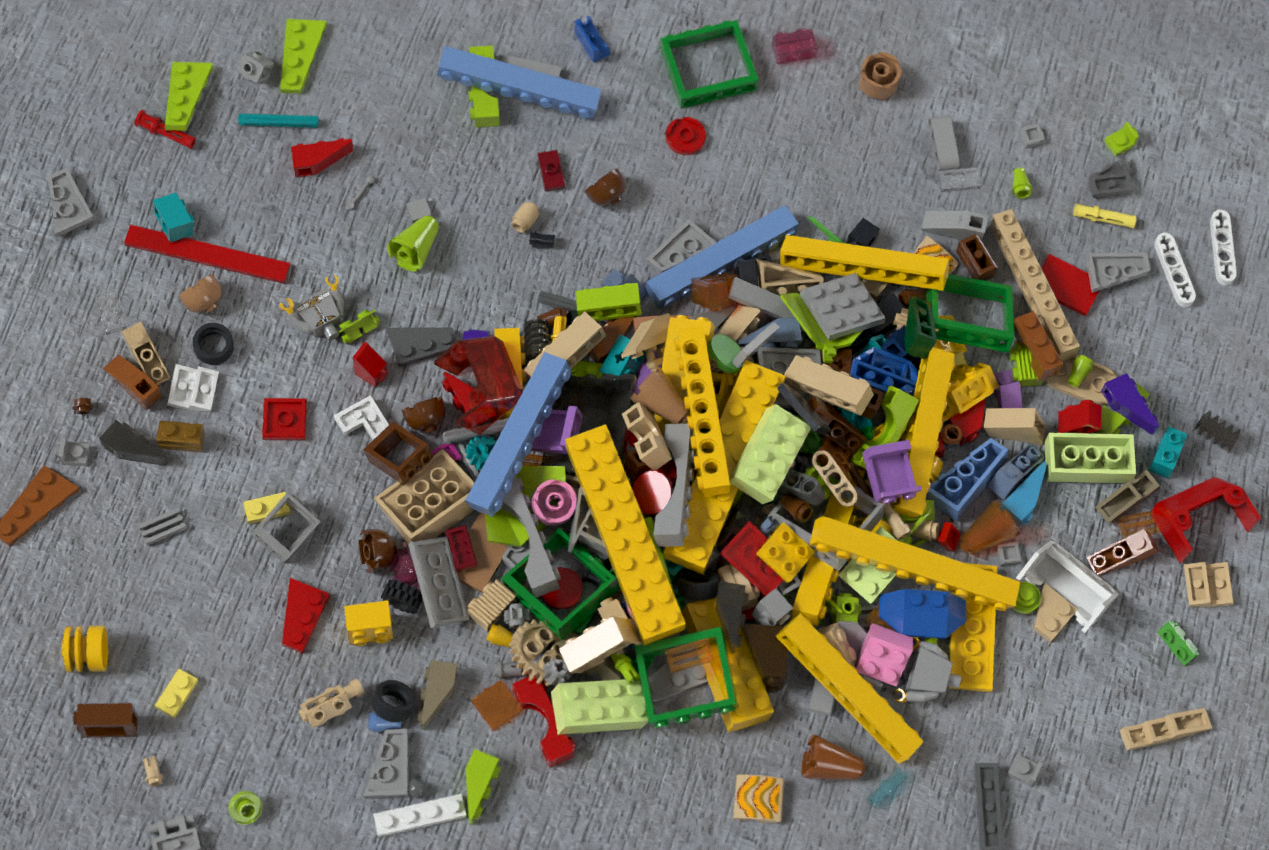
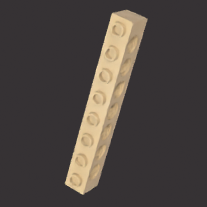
(1033, 283)

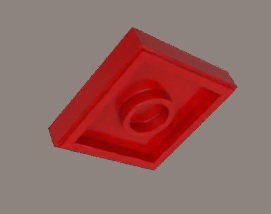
(284, 419)

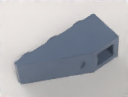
(785, 337)
(1015, 471)

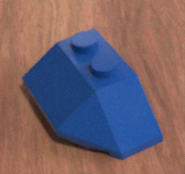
(885, 370)
(922, 612)

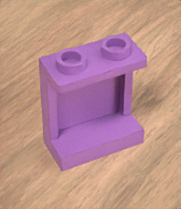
(556, 429)
(890, 472)

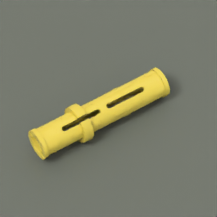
(1102, 215)

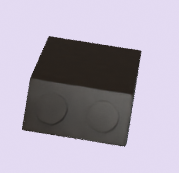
(768, 654)

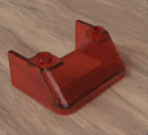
(496, 379)

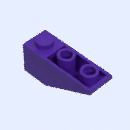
(1125, 399)

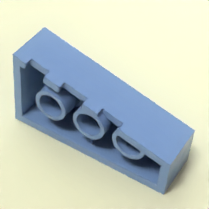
(962, 484)

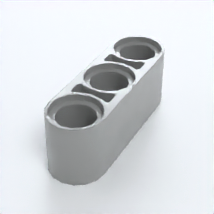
(943, 143)

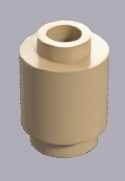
(525, 217)

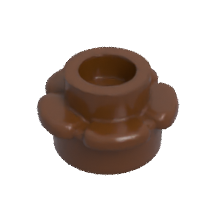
(82, 405)

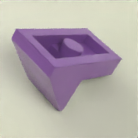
(1009, 391)

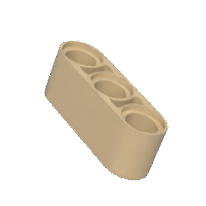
(843, 484)

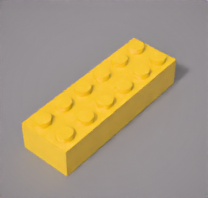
(750, 691)

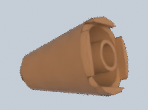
(662, 398)

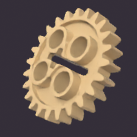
(529, 643)

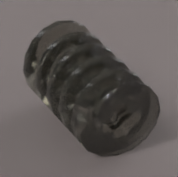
(536, 337)
(1218, 430)

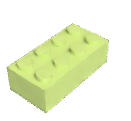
(769, 454)
(1090, 458)
(599, 706)

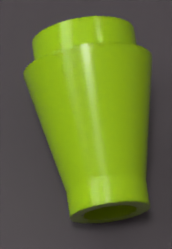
(1021, 184)
(1081, 368)

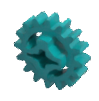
(479, 450)

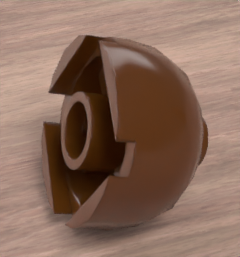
(607, 189)
(425, 414)
(376, 550)

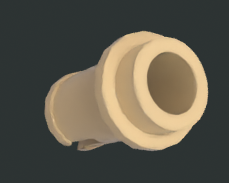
(153, 774)

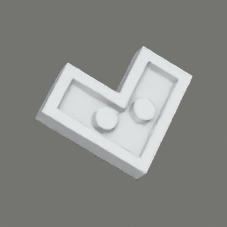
(364, 414)

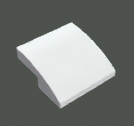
(192, 388)

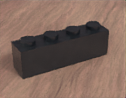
(889, 307)

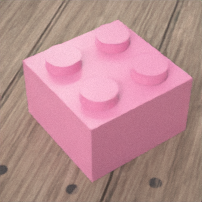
(884, 654)

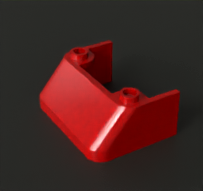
(1174, 516)

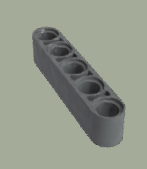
(802, 487)

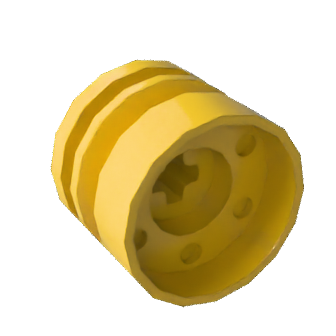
(81, 649)

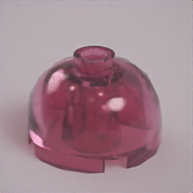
(403, 566)

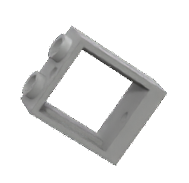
(270, 542)

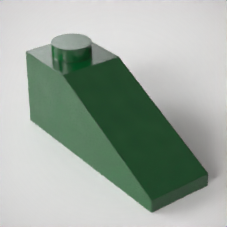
(920, 328)

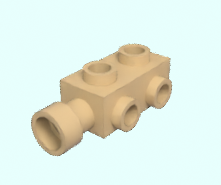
(329, 707)

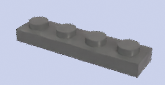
(988, 806)

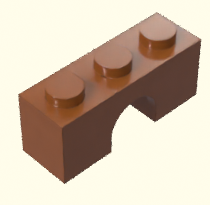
(1044, 357)

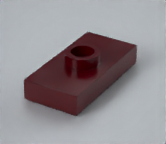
(551, 170)
(461, 548)

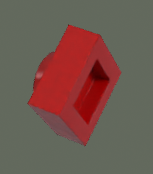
(949, 536)

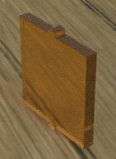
(496, 705)

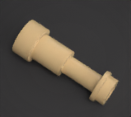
(900, 529)

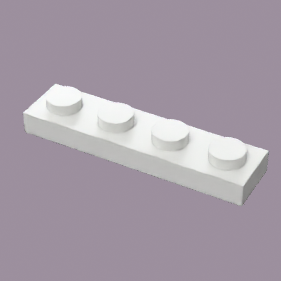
(419, 815)

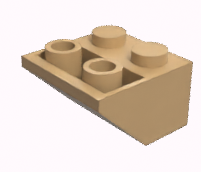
(740, 323)

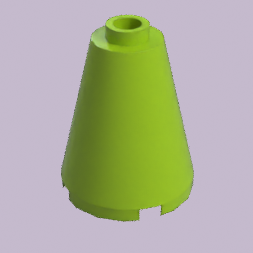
(414, 243)

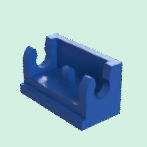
(591, 39)

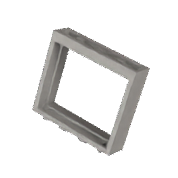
(863, 502)

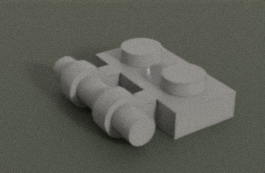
(183, 840)

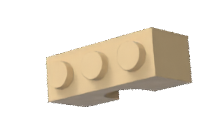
(651, 444)

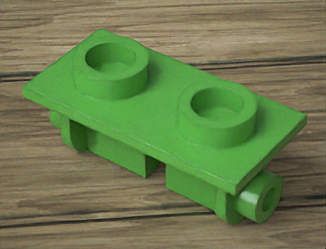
(1173, 637)

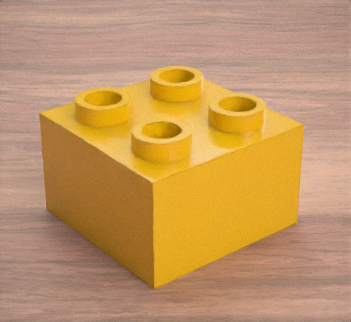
(368, 623)

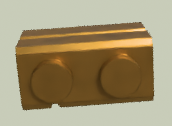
(180, 436)

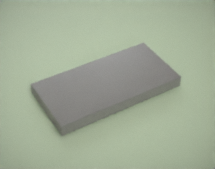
(438, 582)

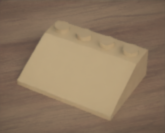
(429, 500)

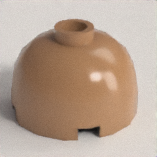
(202, 295)

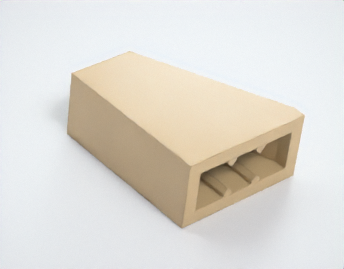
(1015, 424)

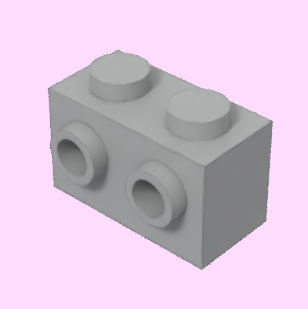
(772, 610)

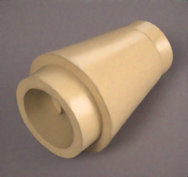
(927, 530)

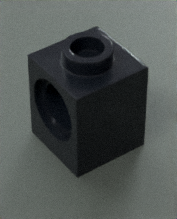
(863, 234)

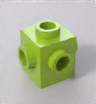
(850, 608)

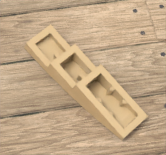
(1165, 729)

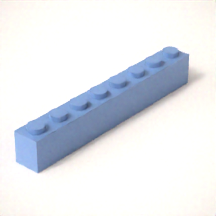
(518, 82)
(722, 256)
(518, 434)

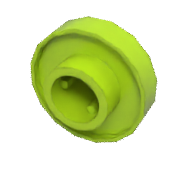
(1027, 599)
(245, 807)

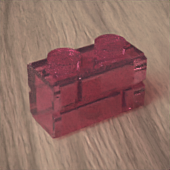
(794, 46)

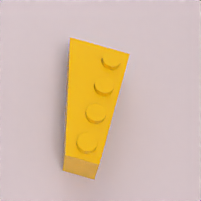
(513, 344)

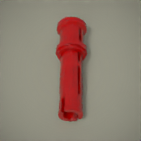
(156, 125)

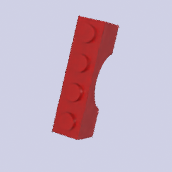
(533, 696)

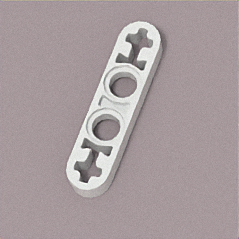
(1223, 247)
(1177, 269)

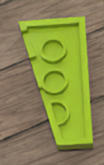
(300, 46)
(184, 92)

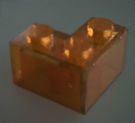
(712, 291)

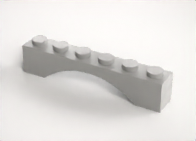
(671, 521)
(538, 569)

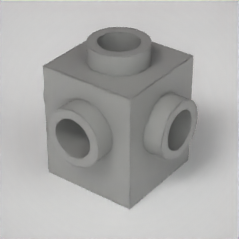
(255, 66)

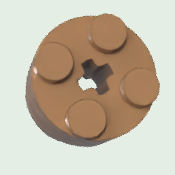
(880, 75)

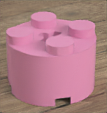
(558, 491)

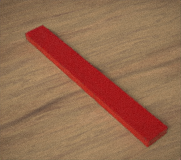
(208, 254)

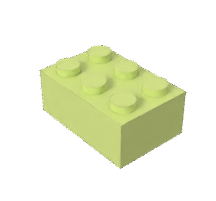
(866, 579)

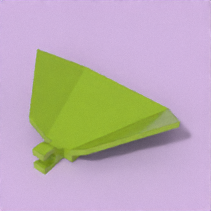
(813, 330)
(506, 528)

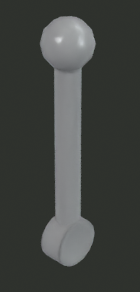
(350, 205)

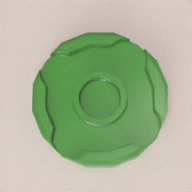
(724, 351)

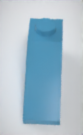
(1024, 498)

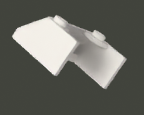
(1071, 580)

